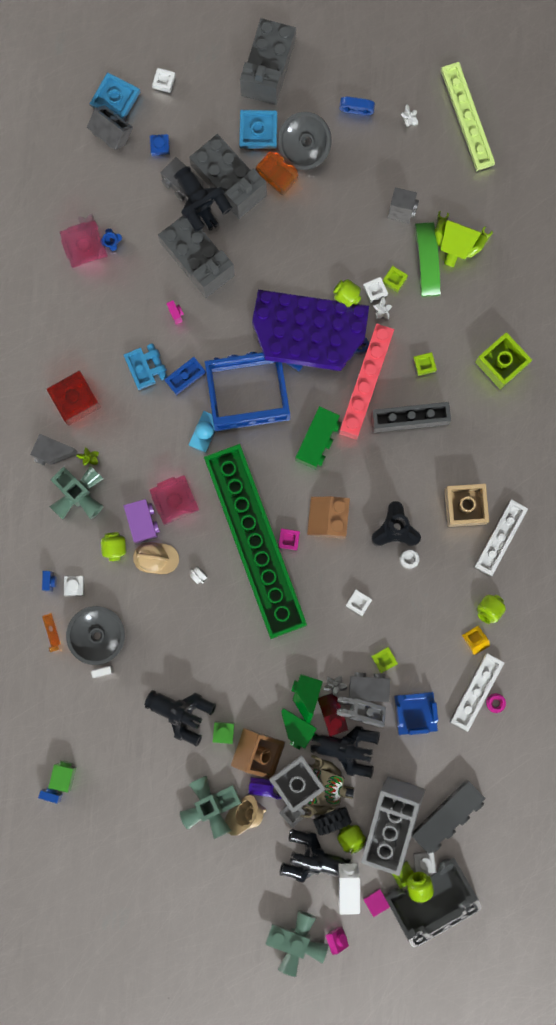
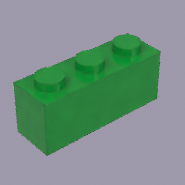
(318, 438)

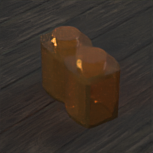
(277, 172)

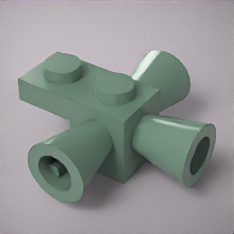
(76, 492)
(210, 807)
(296, 943)

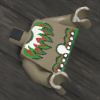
(333, 782)

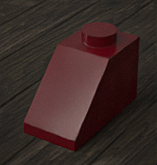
(334, 723)

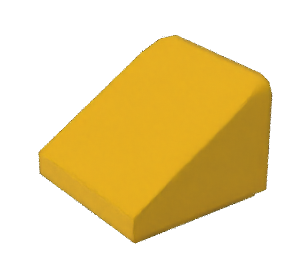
(476, 640)

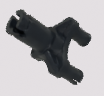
(200, 200)
(388, 533)
(180, 713)
(347, 750)
(313, 861)

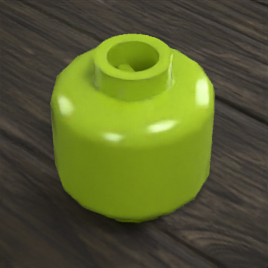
(347, 293)
(113, 546)
(491, 609)
(351, 839)
(420, 887)

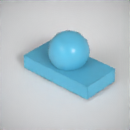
(203, 433)

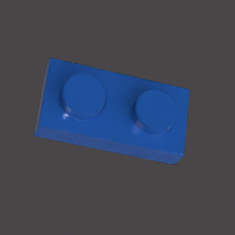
(185, 376)

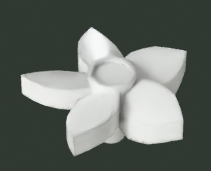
(409, 116)
(382, 309)

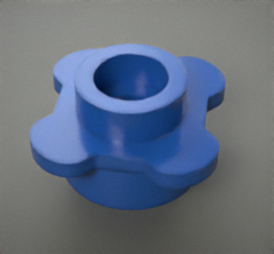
(106, 239)

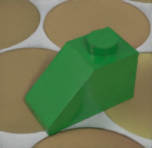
(306, 695)
(297, 729)

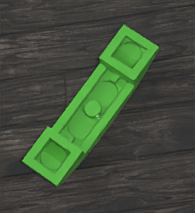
(428, 259)

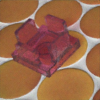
(83, 243)
(173, 499)

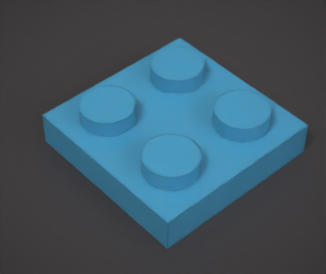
(116, 95)
(258, 129)

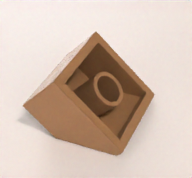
(328, 517)
(257, 753)

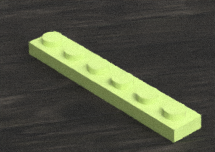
(467, 116)

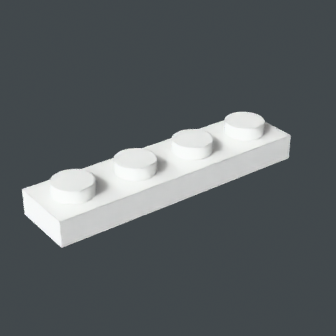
(501, 537)
(477, 692)

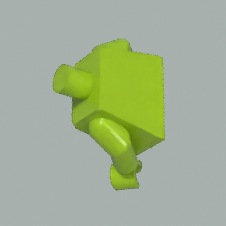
(458, 240)

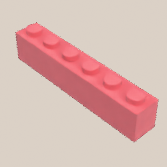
(366, 381)

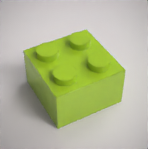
(503, 360)

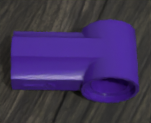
(262, 787)

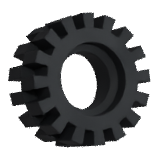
(332, 821)

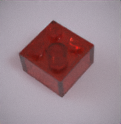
(73, 398)

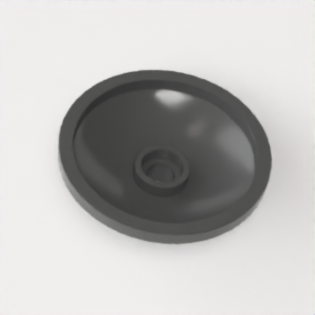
(294, 136)
(83, 628)

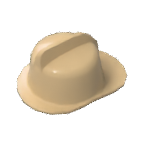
(156, 558)
(245, 815)

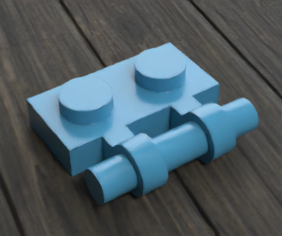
(140, 369)

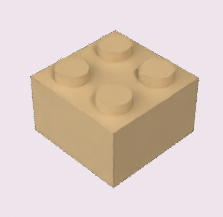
(466, 505)

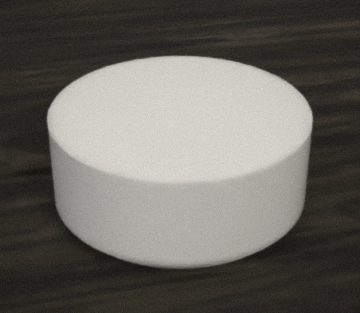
(409, 558)

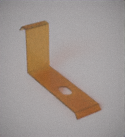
(52, 635)

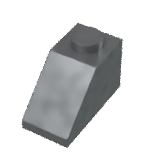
(51, 451)

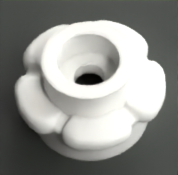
(198, 575)

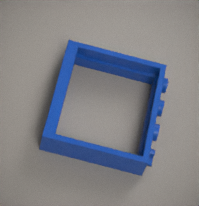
(246, 419)

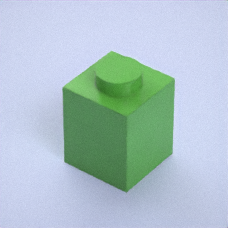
(223, 732)
(62, 776)

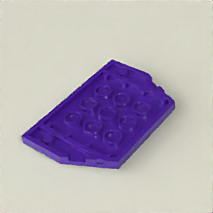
(308, 329)

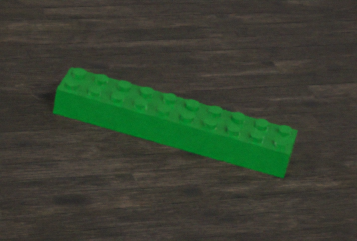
(255, 541)

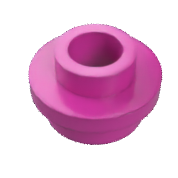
(502, 703)

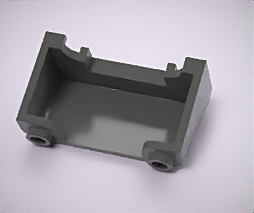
(449, 905)

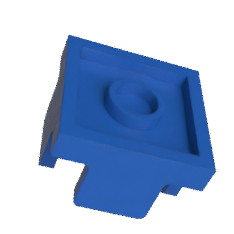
(416, 713)

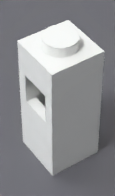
(349, 888)

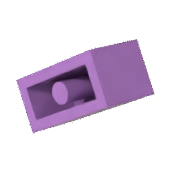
(141, 521)

